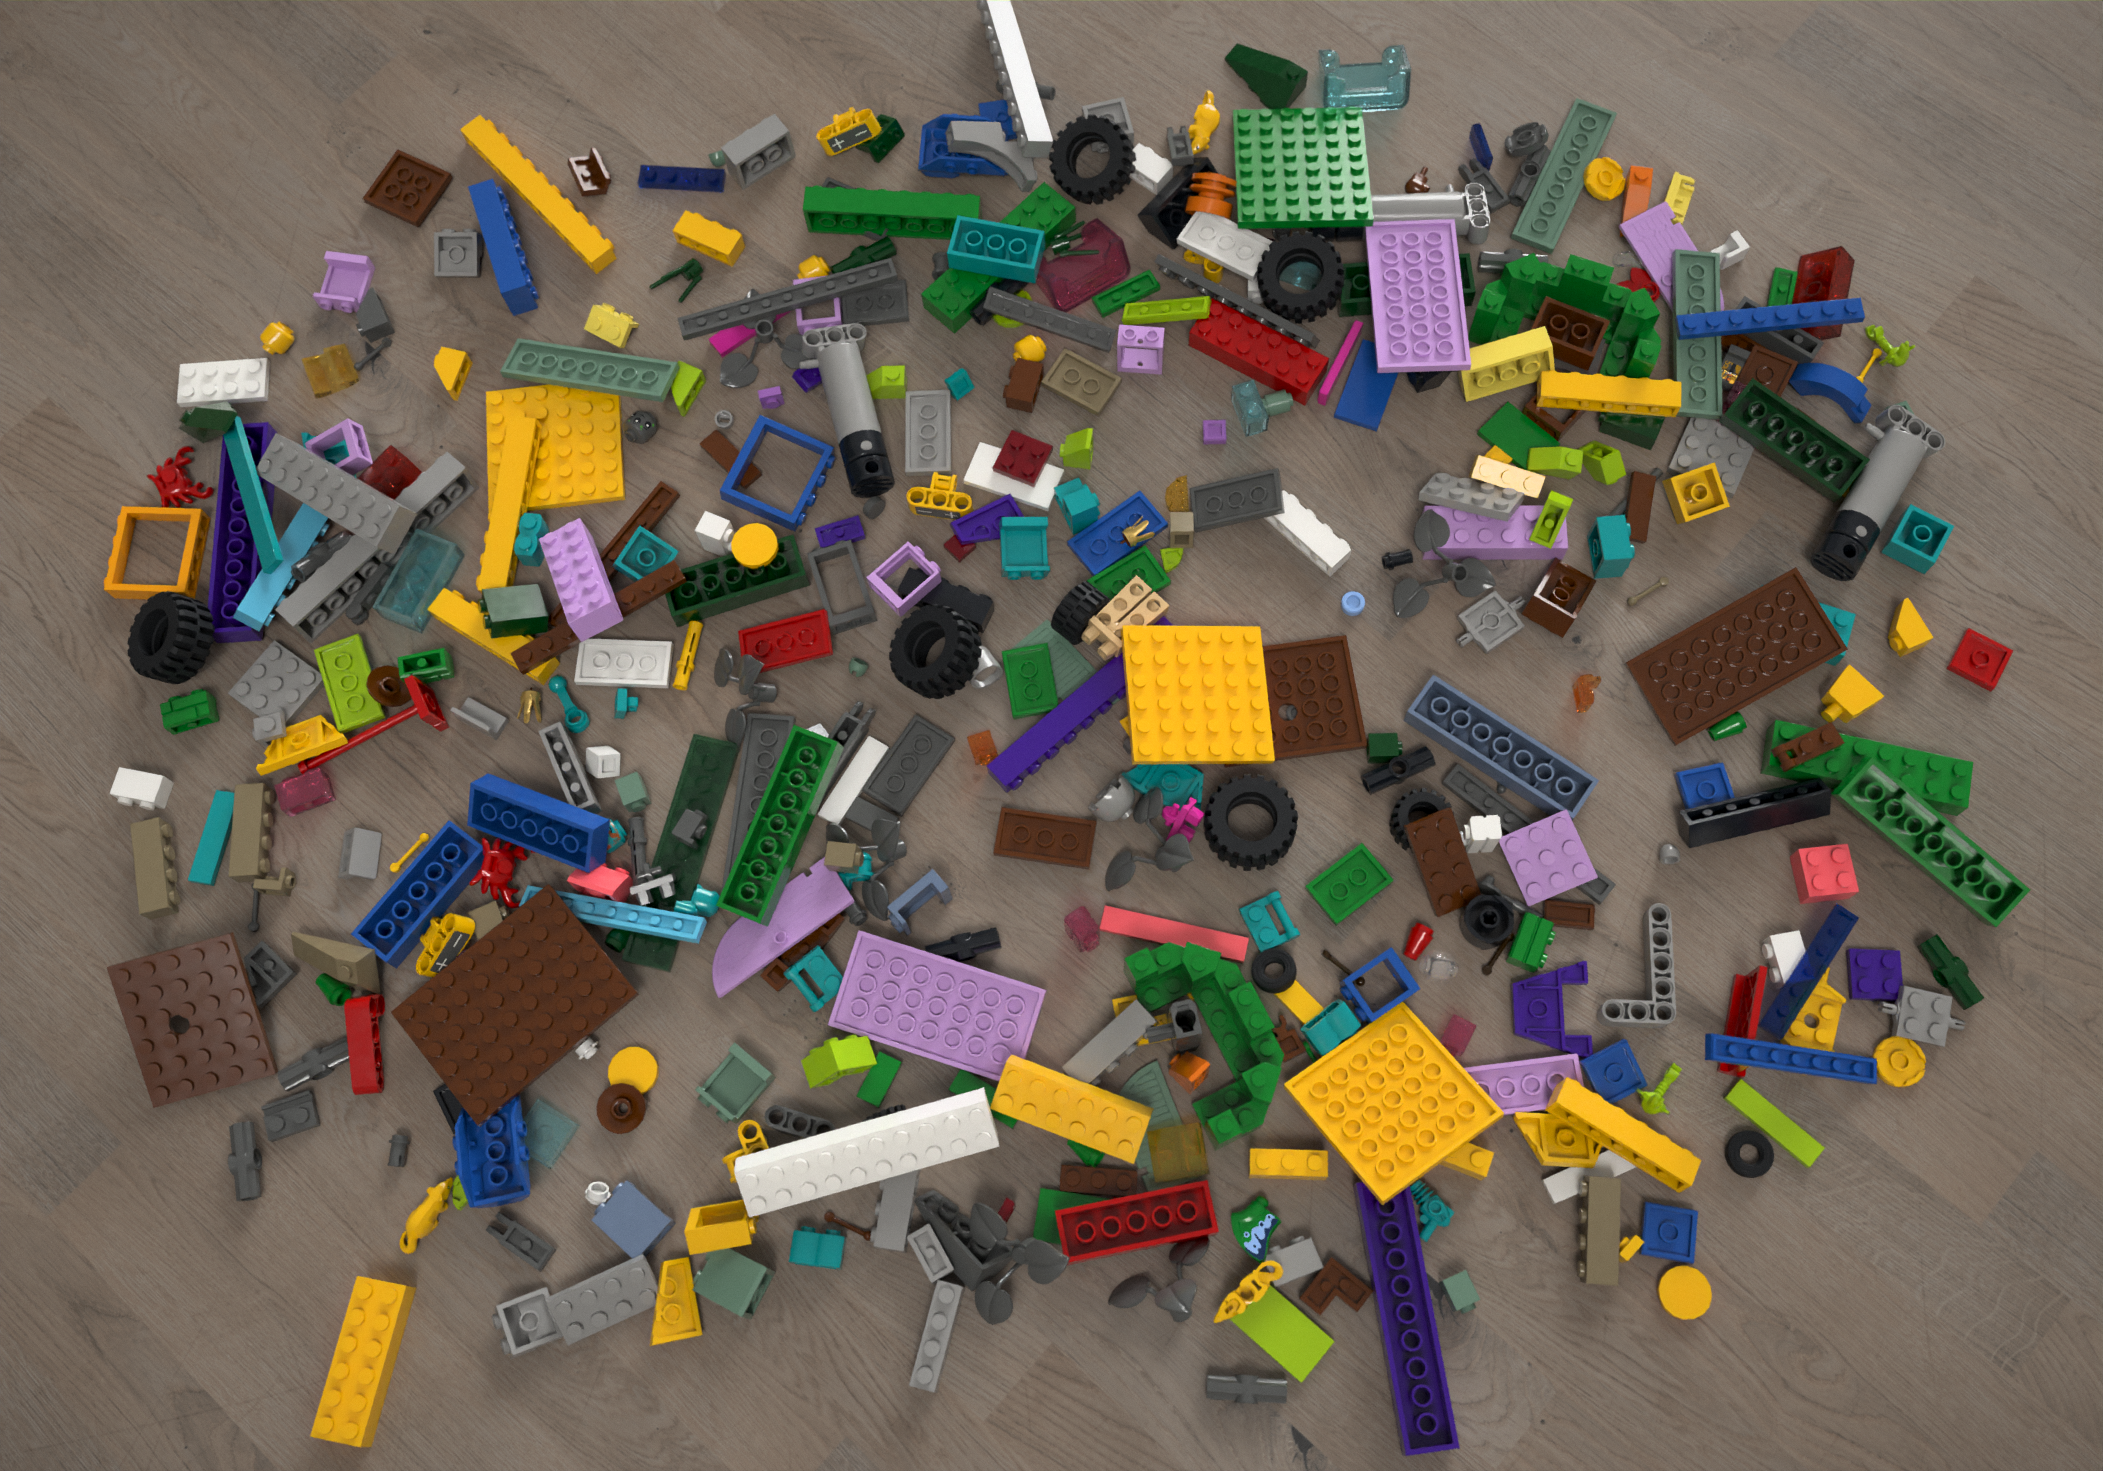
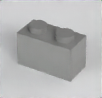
(1296, 1260)

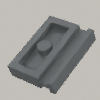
(290, 1116)

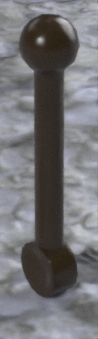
(1487, 969)
(1360, 981)

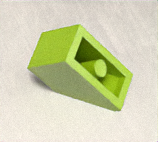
(888, 382)
(687, 386)
(1078, 449)
(1555, 461)
(1603, 462)
(1551, 519)

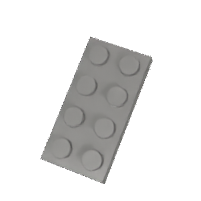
(928, 433)
(1471, 496)
(604, 1299)

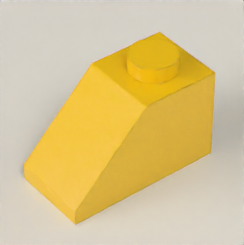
(453, 369)
(1908, 629)

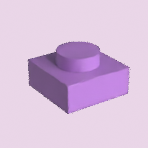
(771, 397)

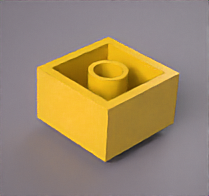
(1695, 493)

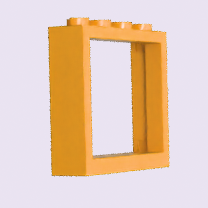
(191, 558)

